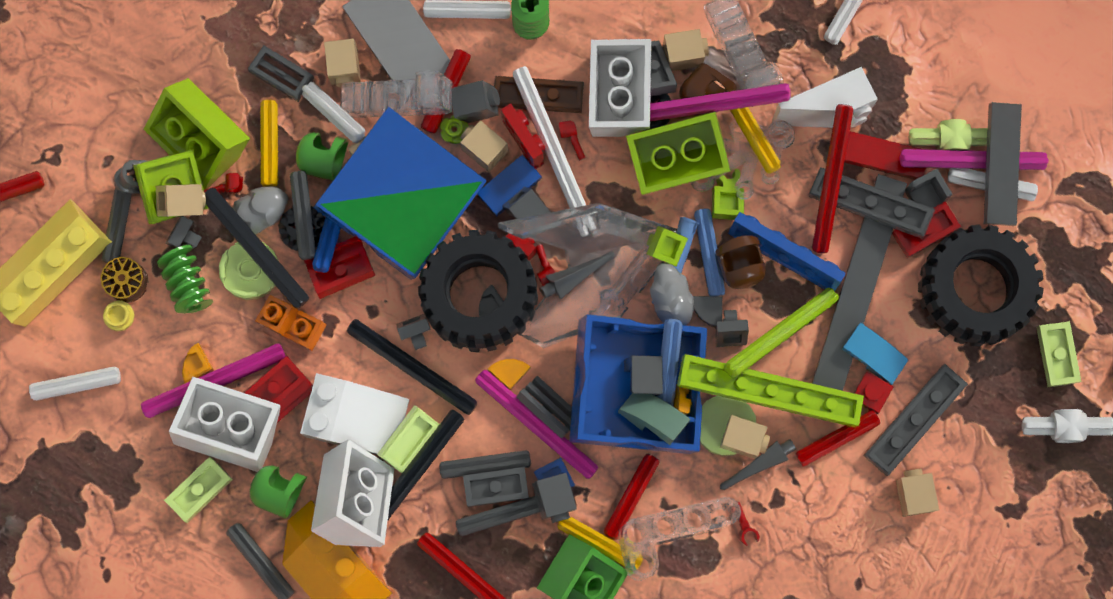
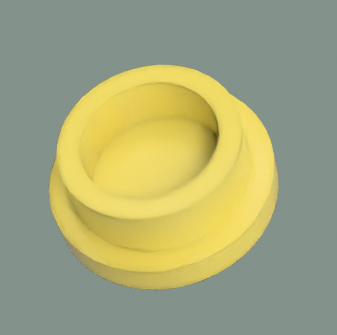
(118, 315)

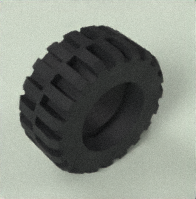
(474, 252)
(1011, 262)

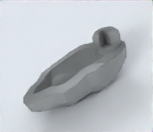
(261, 207)
(671, 294)

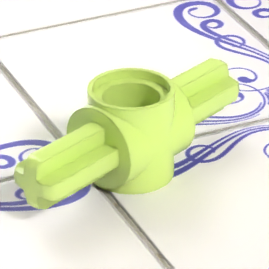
(949, 135)

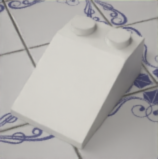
(818, 105)
(352, 412)

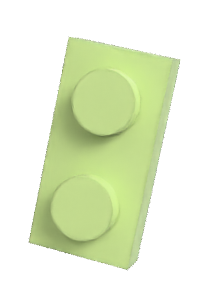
(1058, 354)
(198, 489)

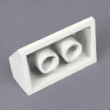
(619, 87)
(225, 424)
(353, 497)

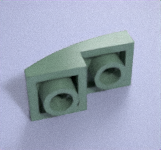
(655, 414)

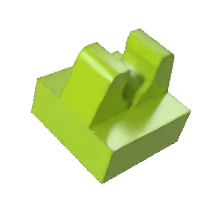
(666, 245)

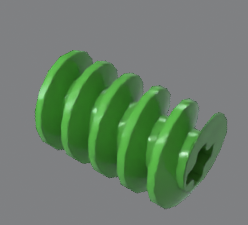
(530, 17)
(181, 280)

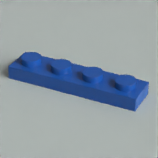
(788, 254)

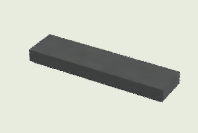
(1002, 164)
(878, 205)
(915, 420)

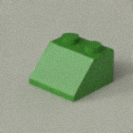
(582, 573)

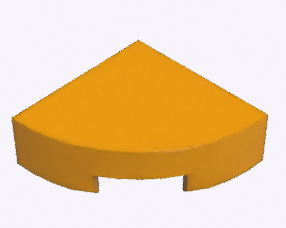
(195, 364)
(509, 371)
(681, 402)

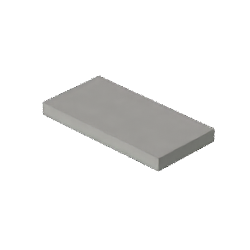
(397, 37)

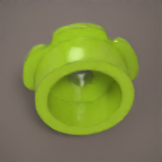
(447, 133)

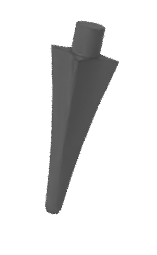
(564, 281)
(773, 456)

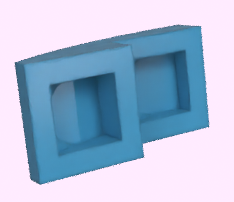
(875, 353)

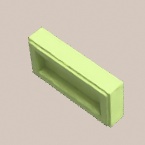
(408, 439)

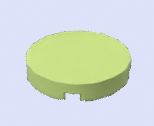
(243, 275)
(715, 419)

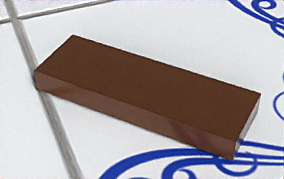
(554, 94)

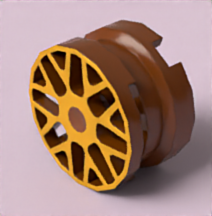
(124, 280)

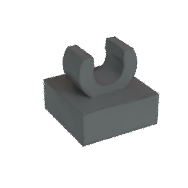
(182, 234)
(414, 328)
(731, 331)

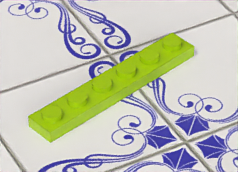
(771, 391)

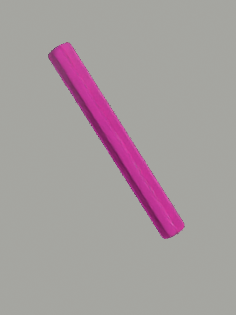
(720, 102)
(965, 159)
(220, 376)
(531, 421)

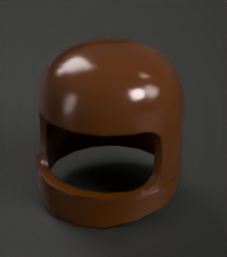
(702, 83)
(741, 262)

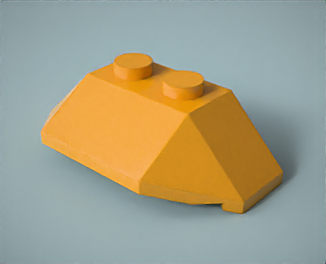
(327, 568)

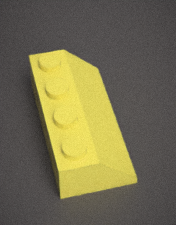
(48, 263)

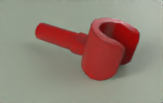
(568, 129)
(232, 184)
(545, 264)
(745, 527)

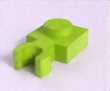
(724, 198)

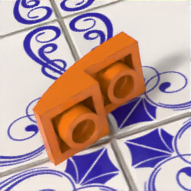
(290, 322)

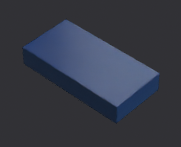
(508, 183)

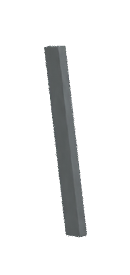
(855, 293)

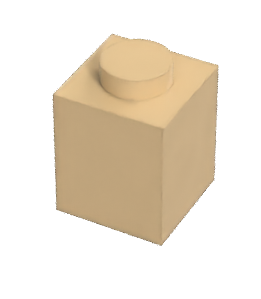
(685, 49)
(342, 61)
(483, 145)
(180, 200)
(745, 437)
(917, 493)

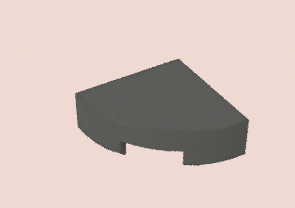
(490, 301)
(708, 309)

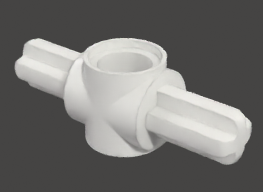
(1068, 426)

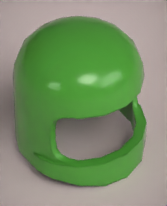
(319, 160)
(273, 492)

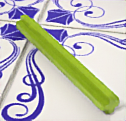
(781, 332)

